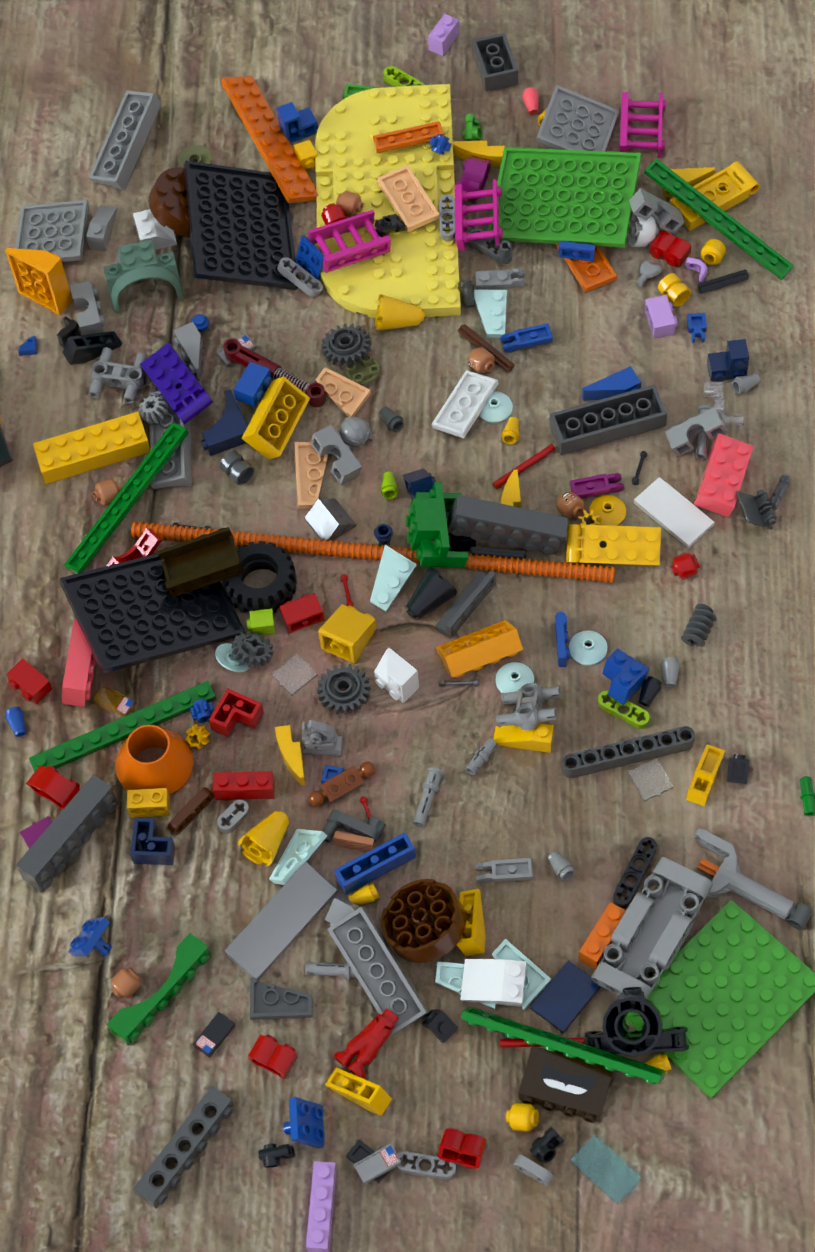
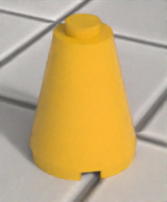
(396, 314)
(265, 838)

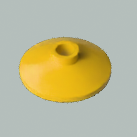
(610, 517)

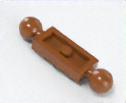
(341, 783)

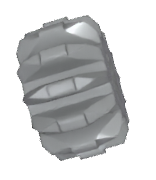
(153, 409)

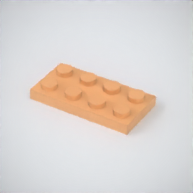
(408, 198)

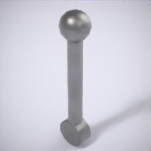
(443, 683)

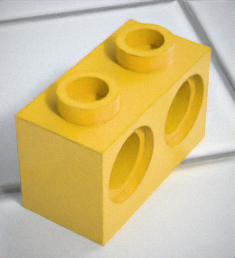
(148, 802)

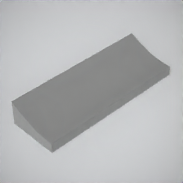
(125, 139)
(179, 466)
(280, 922)
(377, 968)

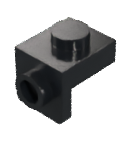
(439, 1024)

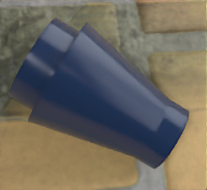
(383, 534)

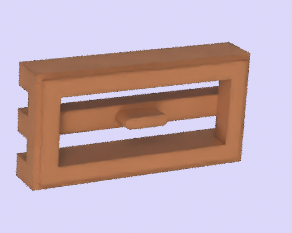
(354, 841)

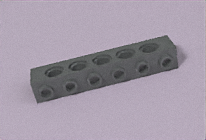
(158, 1170)

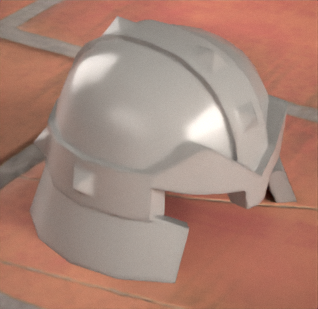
(355, 431)

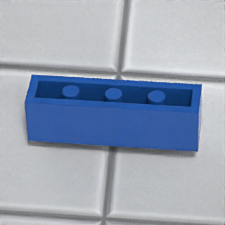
(375, 863)

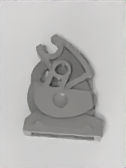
(321, 739)

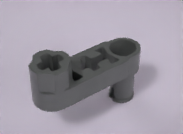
(503, 255)
(338, 819)

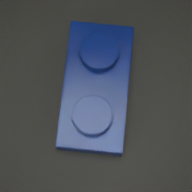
(576, 251)

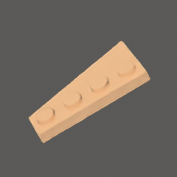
(309, 474)

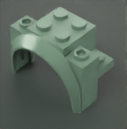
(140, 263)

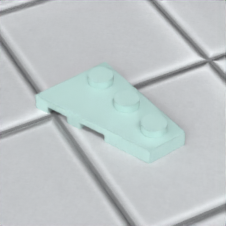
(492, 310)
(391, 578)
(296, 854)
(451, 977)
(535, 978)

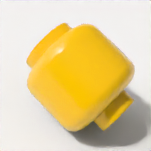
(713, 252)
(522, 1117)

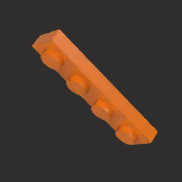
(406, 137)

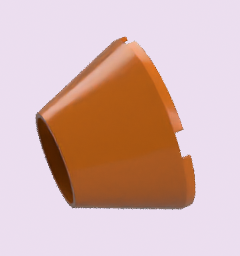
(168, 772)

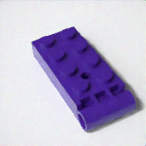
(176, 383)

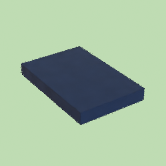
(565, 997)

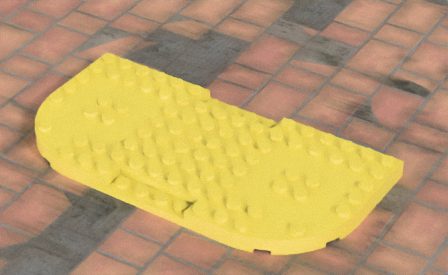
(419, 264)

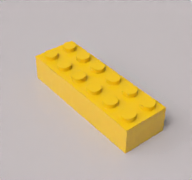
(91, 447)

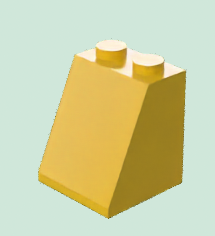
(347, 633)

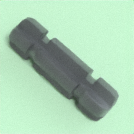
(780, 491)

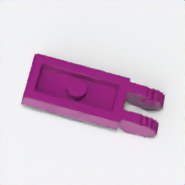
(596, 485)

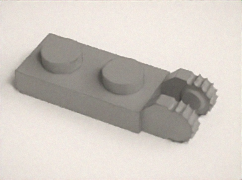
(500, 279)
(505, 870)

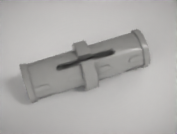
(481, 756)

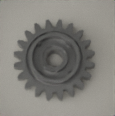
(346, 345)
(333, 697)

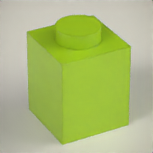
(262, 622)

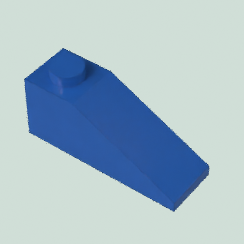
(613, 385)

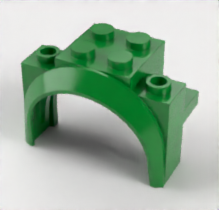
(429, 523)

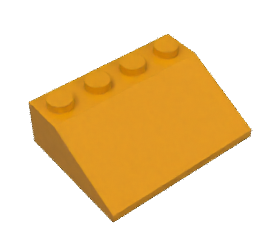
(40, 277)

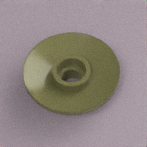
(195, 154)

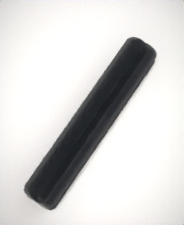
(723, 281)
(498, 552)

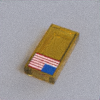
(114, 701)

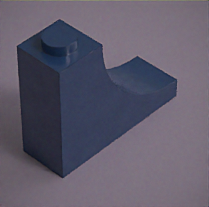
(227, 431)

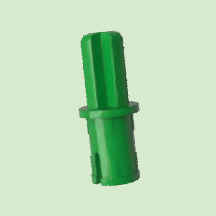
(807, 796)

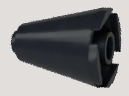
(430, 594)

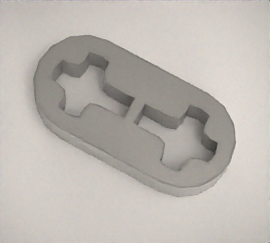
(230, 813)
(533, 1170)

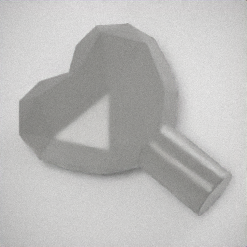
(647, 271)

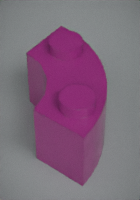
(475, 174)

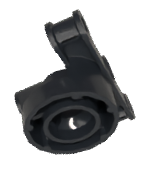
(651, 1038)

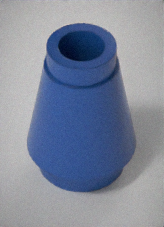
(16, 720)

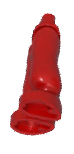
(367, 1043)

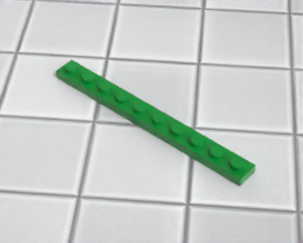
(718, 219)
(126, 499)
(122, 728)
(557, 1043)

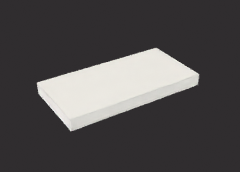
(465, 404)
(674, 512)

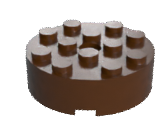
(169, 201)
(423, 921)

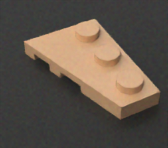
(343, 392)

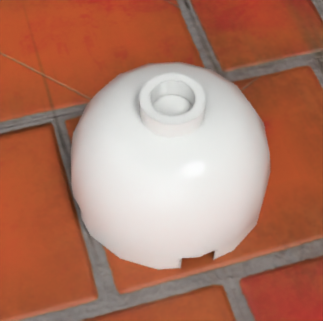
(642, 231)

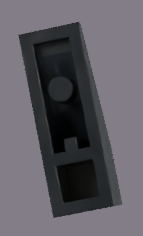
(88, 347)

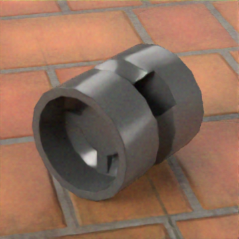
(237, 468)

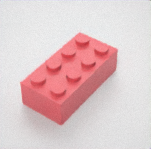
(723, 475)
(78, 670)

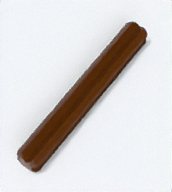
(478, 341)

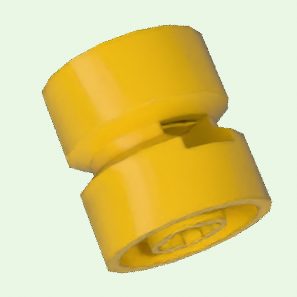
(675, 291)

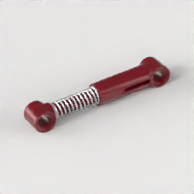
(244, 356)

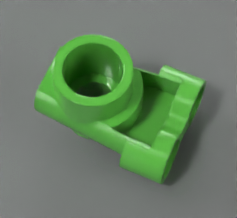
(473, 130)

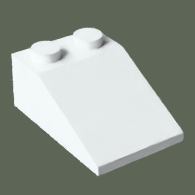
(494, 981)

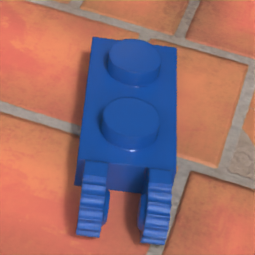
(527, 337)
(561, 638)

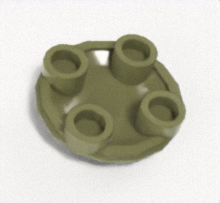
(364, 371)

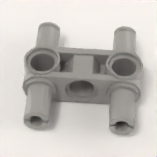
(117, 375)
(529, 705)

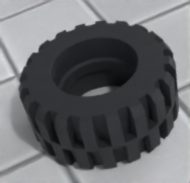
(272, 596)

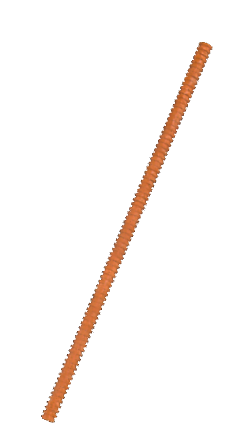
(375, 552)

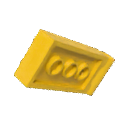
(723, 189)
(624, 545)

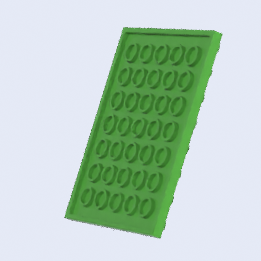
(566, 196)
(731, 993)

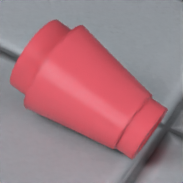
(531, 100)

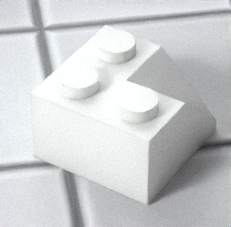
(150, 228)
(396, 676)

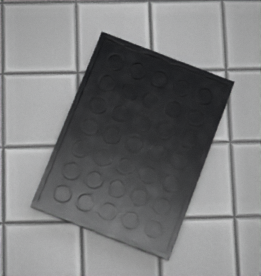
(238, 225)
(135, 619)

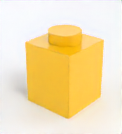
(306, 154)

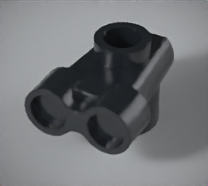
(389, 224)
(544, 1147)
(272, 1154)

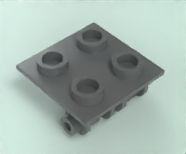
(757, 509)

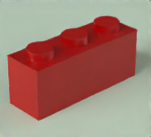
(243, 785)

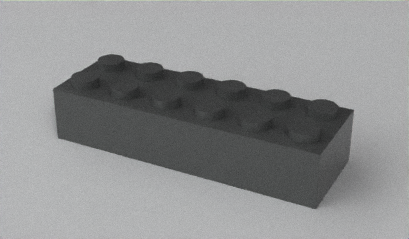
(608, 419)
(507, 525)
(67, 833)

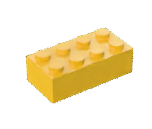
(276, 418)

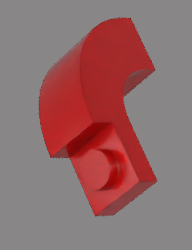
(144, 547)

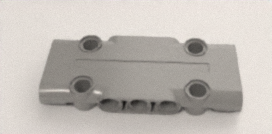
(652, 928)

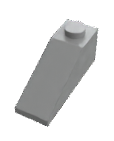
(101, 228)

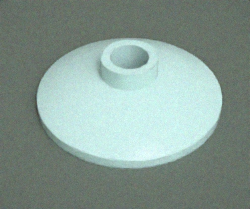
(498, 412)
(588, 655)
(227, 659)
(506, 683)

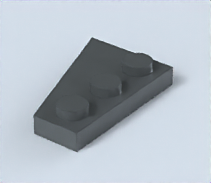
(274, 1002)

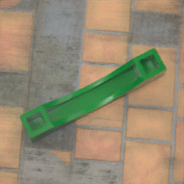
(132, 1020)

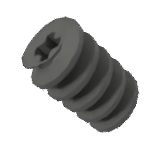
(699, 626)

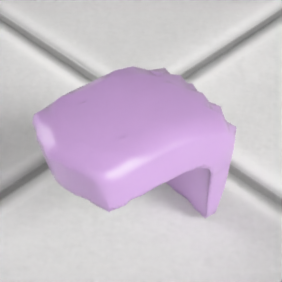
(697, 265)

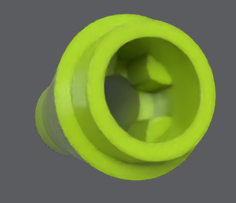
(389, 486)

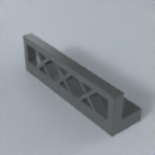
(466, 603)

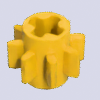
(587, 515)
(197, 736)

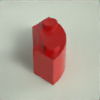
(53, 786)

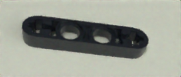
(637, 873)

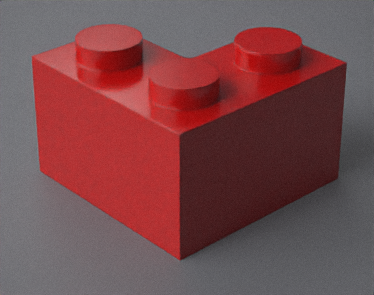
(233, 709)

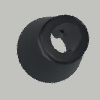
(649, 691)

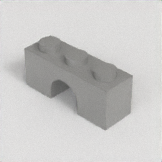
(648, 205)
(84, 297)
(682, 435)
(330, 442)

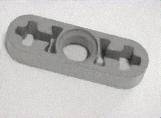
(443, 212)
(298, 270)
(408, 1169)

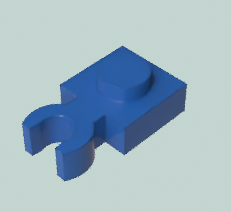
(697, 326)

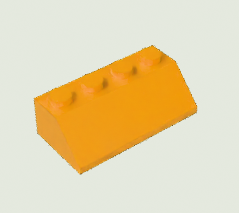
(479, 648)

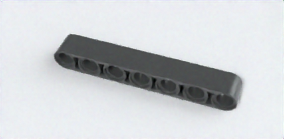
(635, 745)

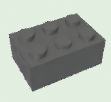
(495, 62)

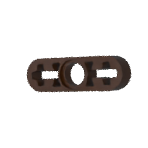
(190, 811)

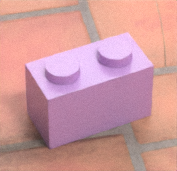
(443, 34)
(660, 316)

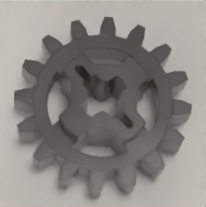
(252, 649)

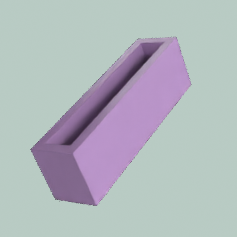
(321, 1207)

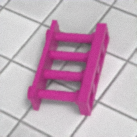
(627, 117)
(462, 209)
(354, 254)

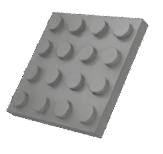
(576, 122)
(54, 228)

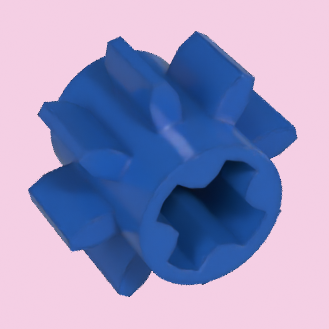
(440, 144)
(202, 710)

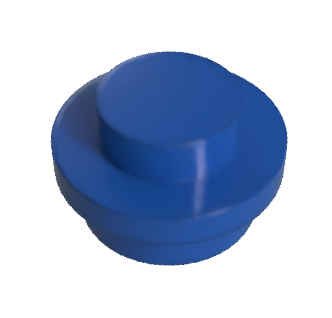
(201, 322)

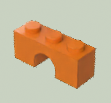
(600, 937)

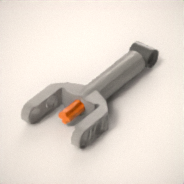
(729, 878)

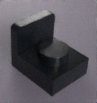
(69, 331)
(738, 769)

